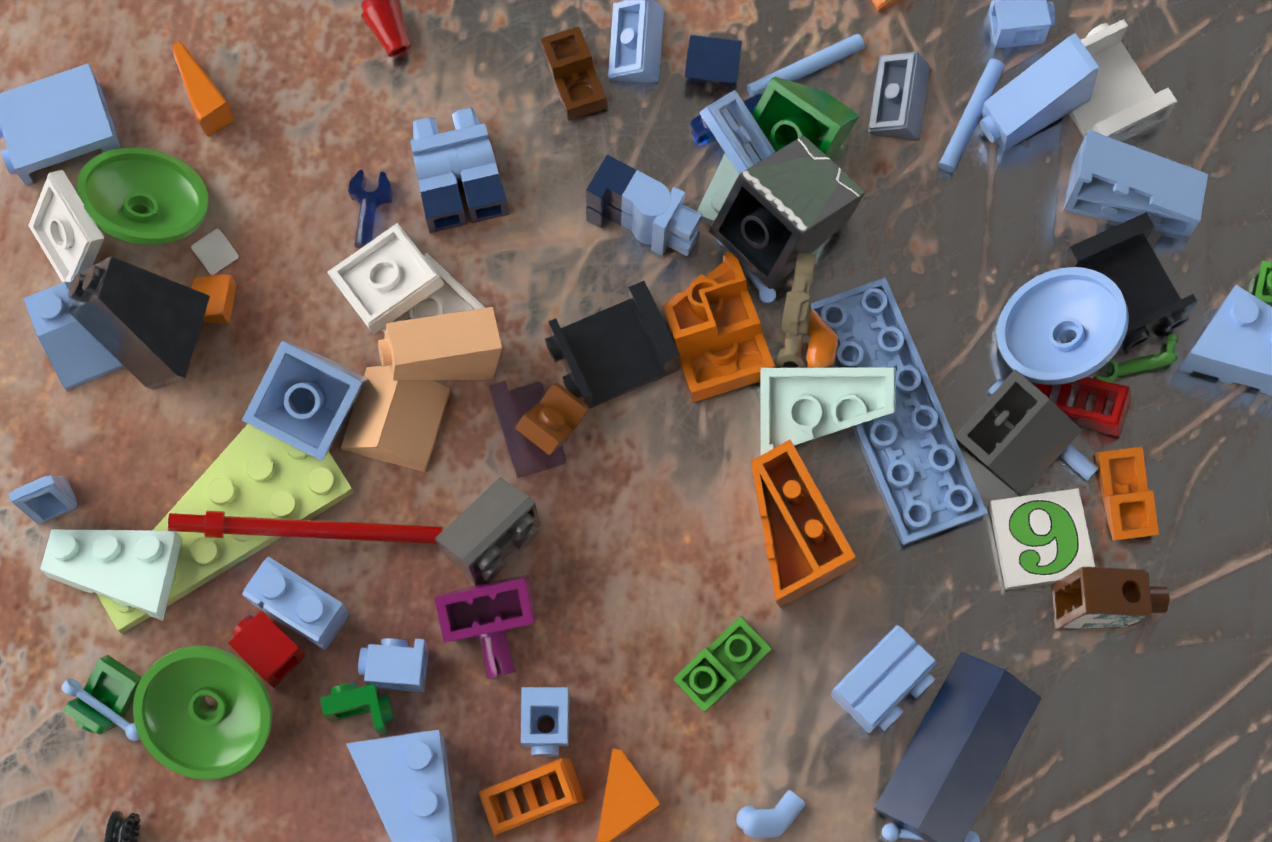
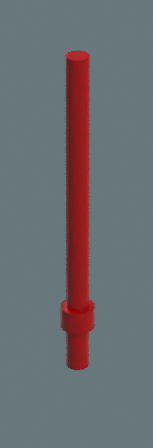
(216, 524)

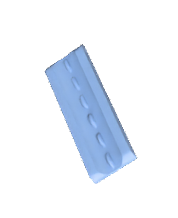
(914, 448)

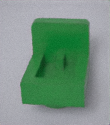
(111, 685)
(351, 701)

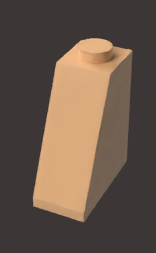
(443, 347)

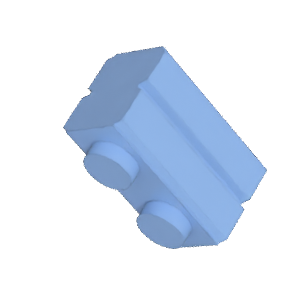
(296, 603)
(884, 680)

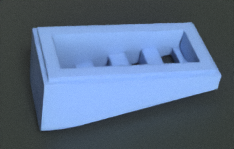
(45, 498)

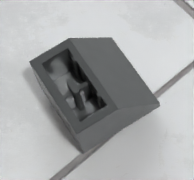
(1018, 432)
(490, 531)

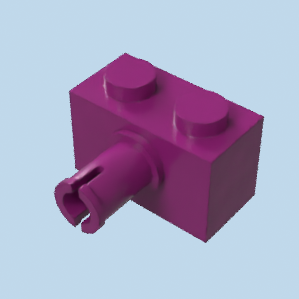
(487, 614)

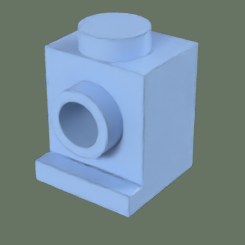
(1020, 22)
(395, 665)
(540, 704)

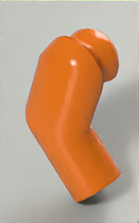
(822, 343)

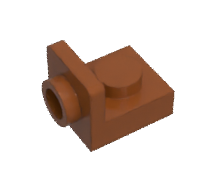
(553, 419)

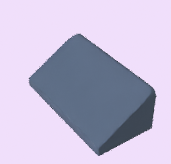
(899, 96)

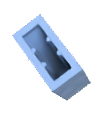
(1040, 94)

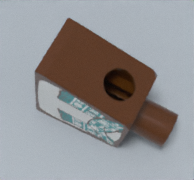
(1106, 599)

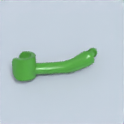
(1142, 363)

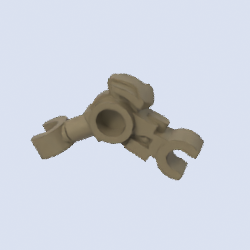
(797, 312)

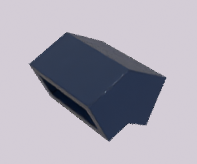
(713, 59)

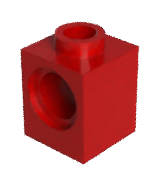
(265, 648)

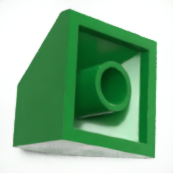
(796, 110)

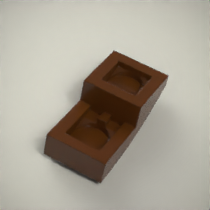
(574, 73)

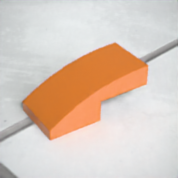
(1125, 493)

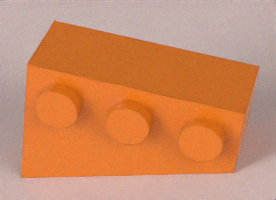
(798, 527)

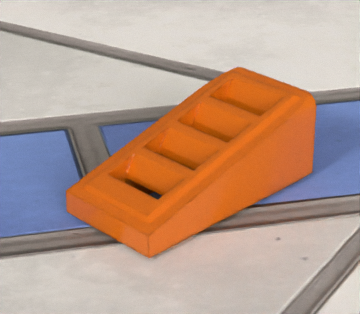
(207, 101)
(567, 779)

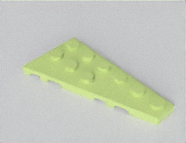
(248, 479)

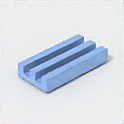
(733, 138)

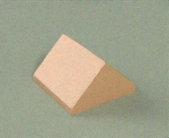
(396, 419)

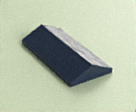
(958, 751)

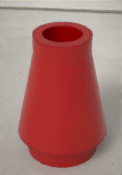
(387, 24)

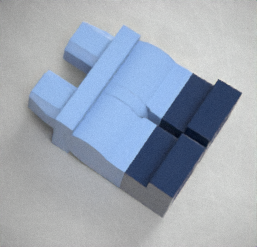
(456, 157)
(642, 207)

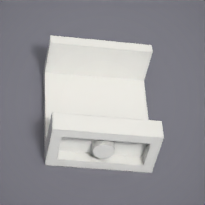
(1121, 96)

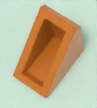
(625, 800)

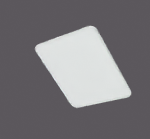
(214, 251)

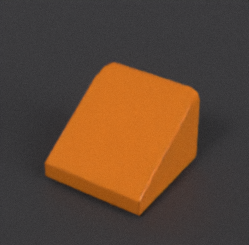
(222, 293)

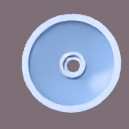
(1057, 309)

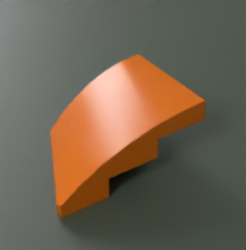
(718, 332)

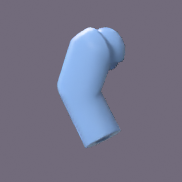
(770, 822)

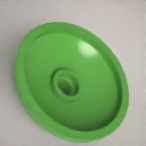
(142, 195)
(189, 732)

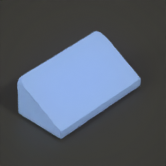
(636, 41)

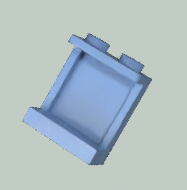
(54, 121)

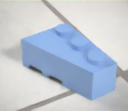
(1124, 181)
(1236, 343)
(409, 785)

